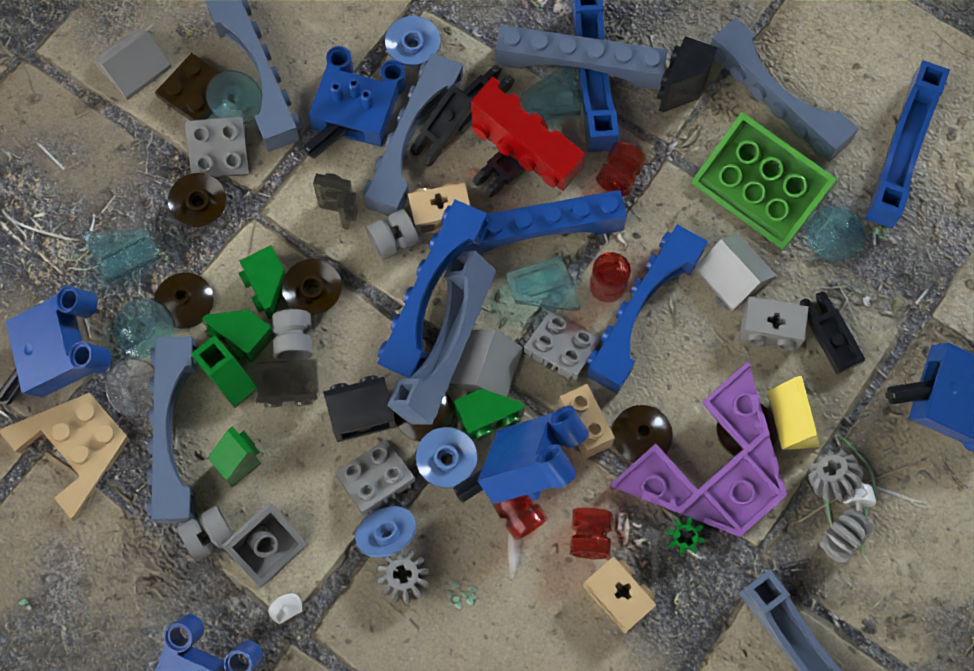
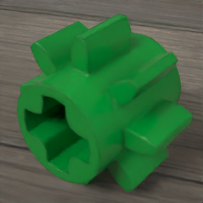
(682, 544)

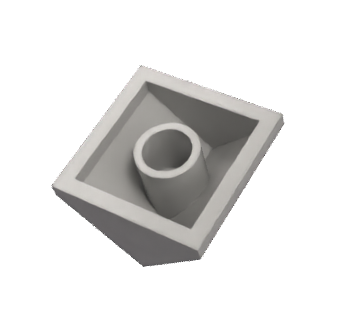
(133, 62)
(734, 271)
(487, 363)
(264, 544)

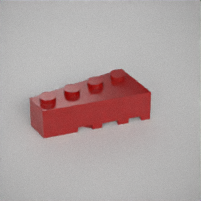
(525, 136)

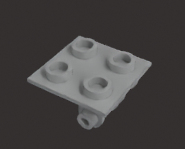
(217, 146)
(561, 345)
(375, 477)

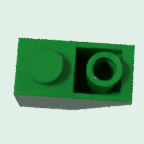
(265, 276)
(240, 330)
(224, 371)
(485, 411)
(235, 456)

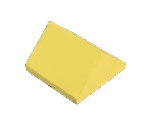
(793, 415)

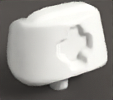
(862, 498)
(285, 607)

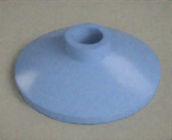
(412, 31)
(446, 442)
(385, 531)

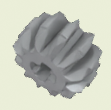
(835, 476)
(846, 535)
(395, 585)

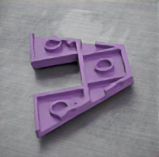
(741, 489)

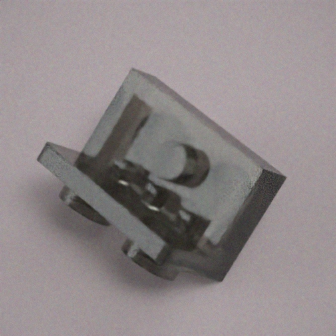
(336, 195)
(287, 382)

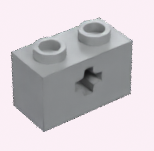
(788, 320)

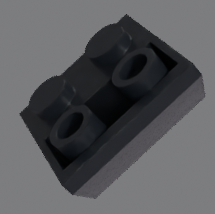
(686, 74)
(359, 408)

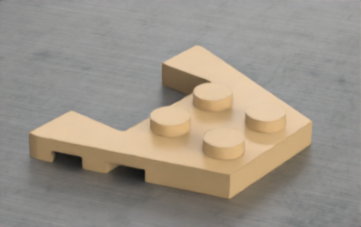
(82, 436)

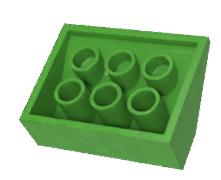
(764, 181)

